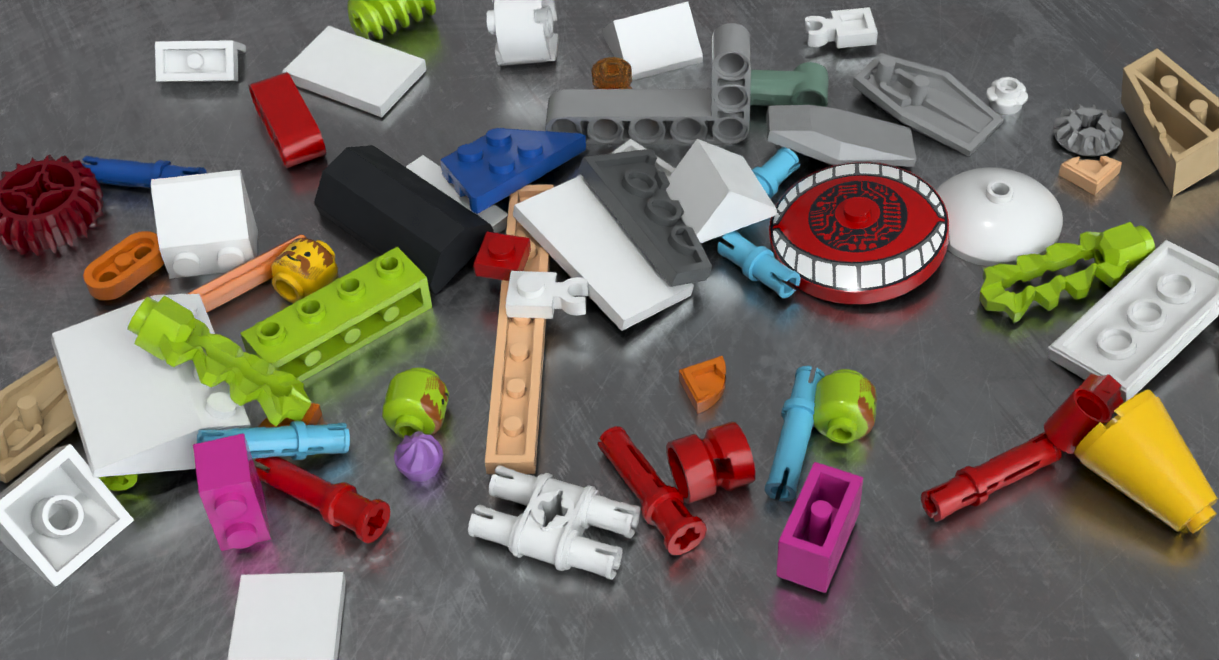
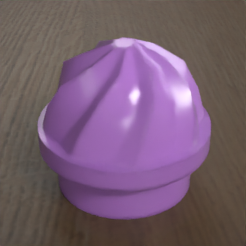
(418, 456)

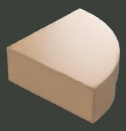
(1090, 174)

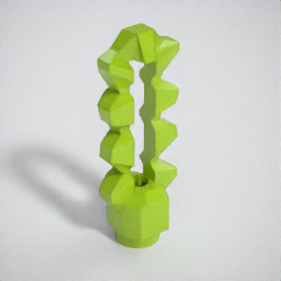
(1114, 255)
(177, 337)

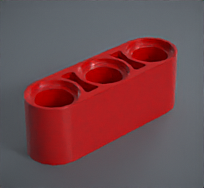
(287, 120)

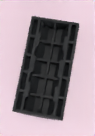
(394, 208)

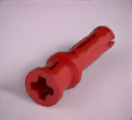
(337, 503)
(660, 503)

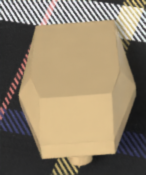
(33, 418)

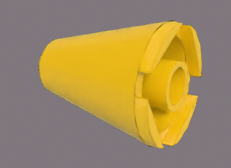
(1150, 463)

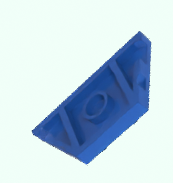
(507, 162)

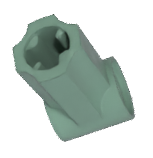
(802, 86)

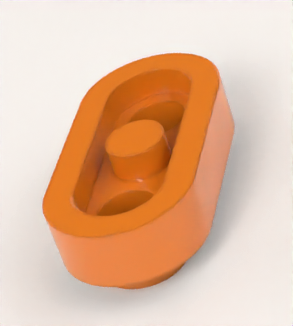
(123, 266)

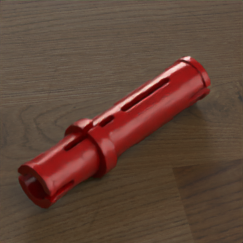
(975, 484)

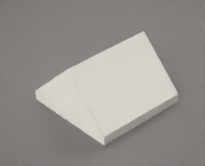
(655, 40)
(717, 192)

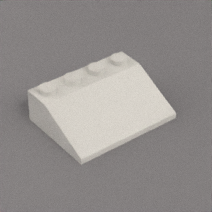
(133, 406)

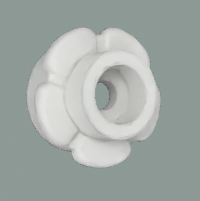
(1006, 95)

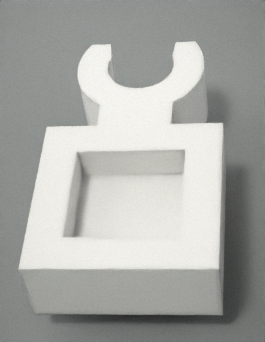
(845, 27)
(539, 293)

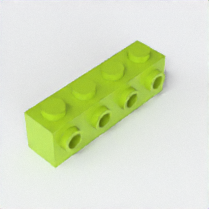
(341, 316)

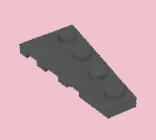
(641, 204)

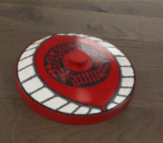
(860, 232)

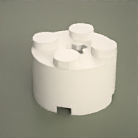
(523, 31)

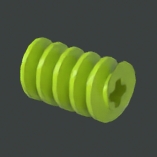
(371, 15)

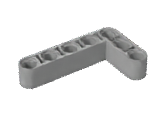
(666, 115)

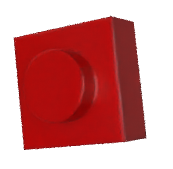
(501, 255)

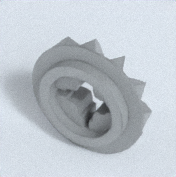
(1088, 141)

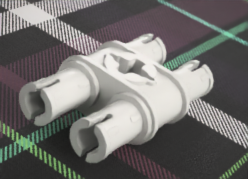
(554, 521)

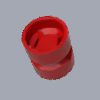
(700, 475)

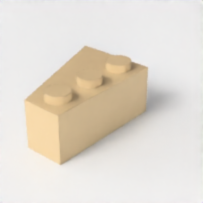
(1173, 119)

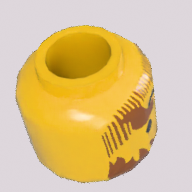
(303, 269)

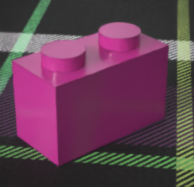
(231, 492)
(819, 527)

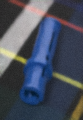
(134, 172)

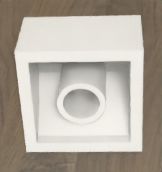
(204, 223)
(59, 515)

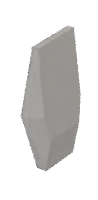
(928, 102)
(839, 135)

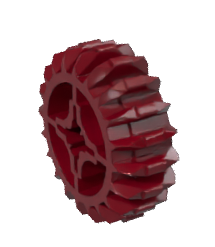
(48, 204)

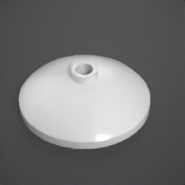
(999, 216)

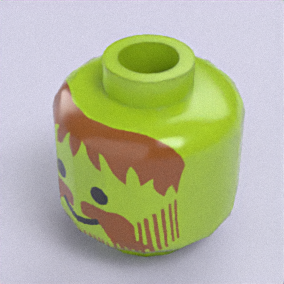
(415, 402)
(844, 404)

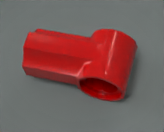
(1082, 411)

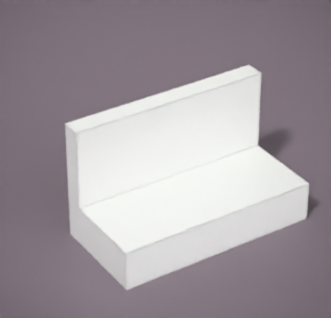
(197, 61)

